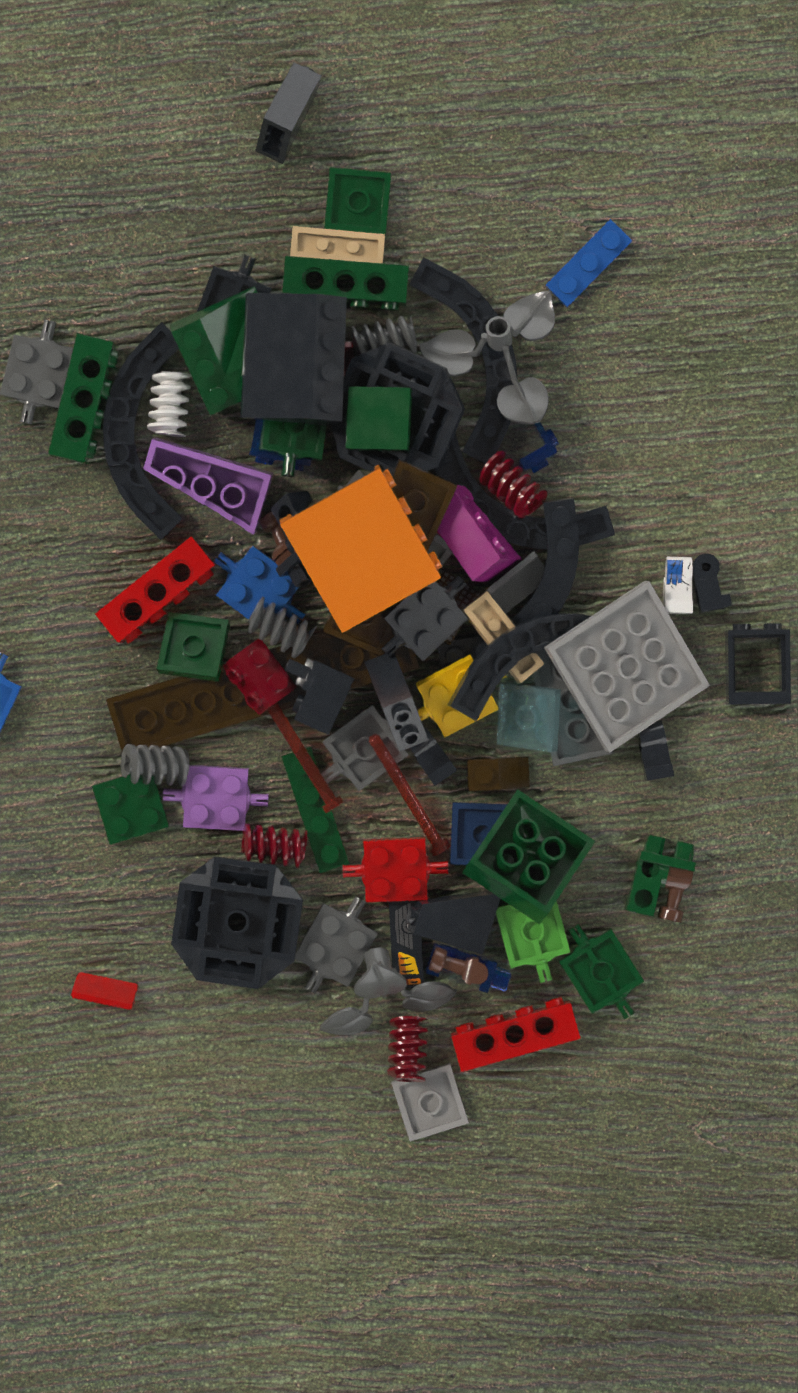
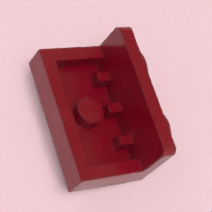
(259, 676)

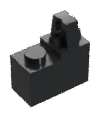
(324, 695)

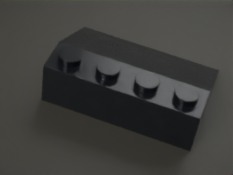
(293, 358)

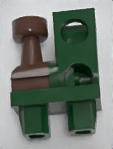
(662, 871)

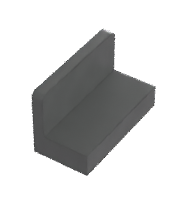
(517, 583)

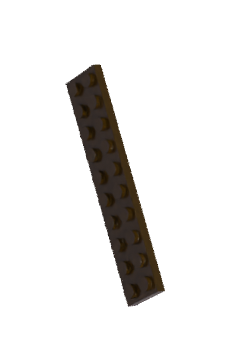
(194, 706)

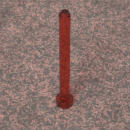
(304, 758)
(438, 844)

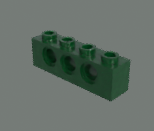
(394, 277)
(85, 350)

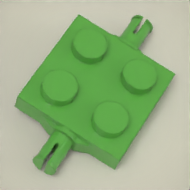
(532, 943)

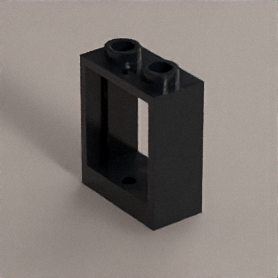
(770, 630)
(396, 701)

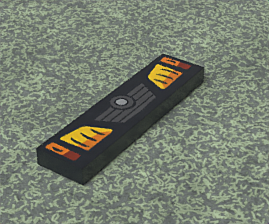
(405, 946)

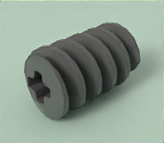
(400, 335)
(279, 628)
(155, 762)

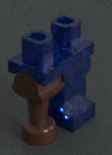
(469, 967)

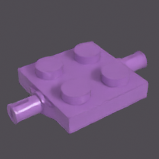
(216, 797)

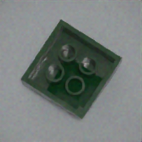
(214, 350)
(528, 857)

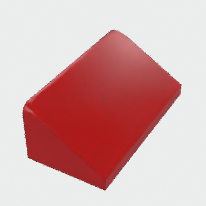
(104, 990)

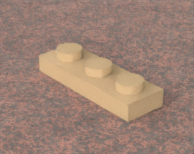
(337, 244)
(492, 622)

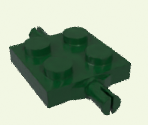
(292, 442)
(601, 971)

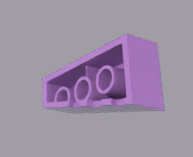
(214, 481)

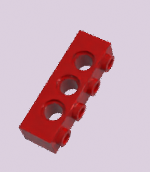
(113, 613)
(562, 1031)

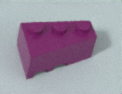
(476, 540)

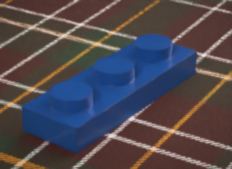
(588, 263)

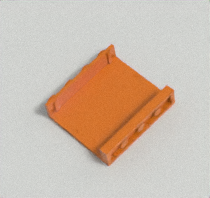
(362, 549)

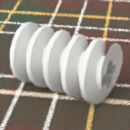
(168, 403)

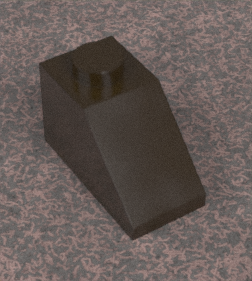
(498, 773)

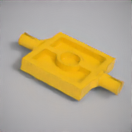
(437, 692)

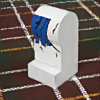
(678, 585)

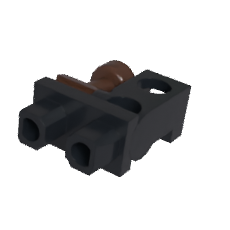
(284, 553)

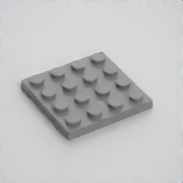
(627, 666)

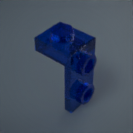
(538, 459)

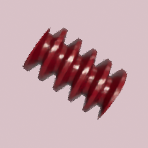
(511, 488)
(273, 846)
(406, 1048)

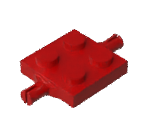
(395, 869)

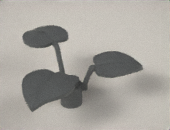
(532, 319)
(384, 980)

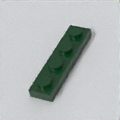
(320, 826)

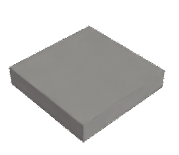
(431, 1104)

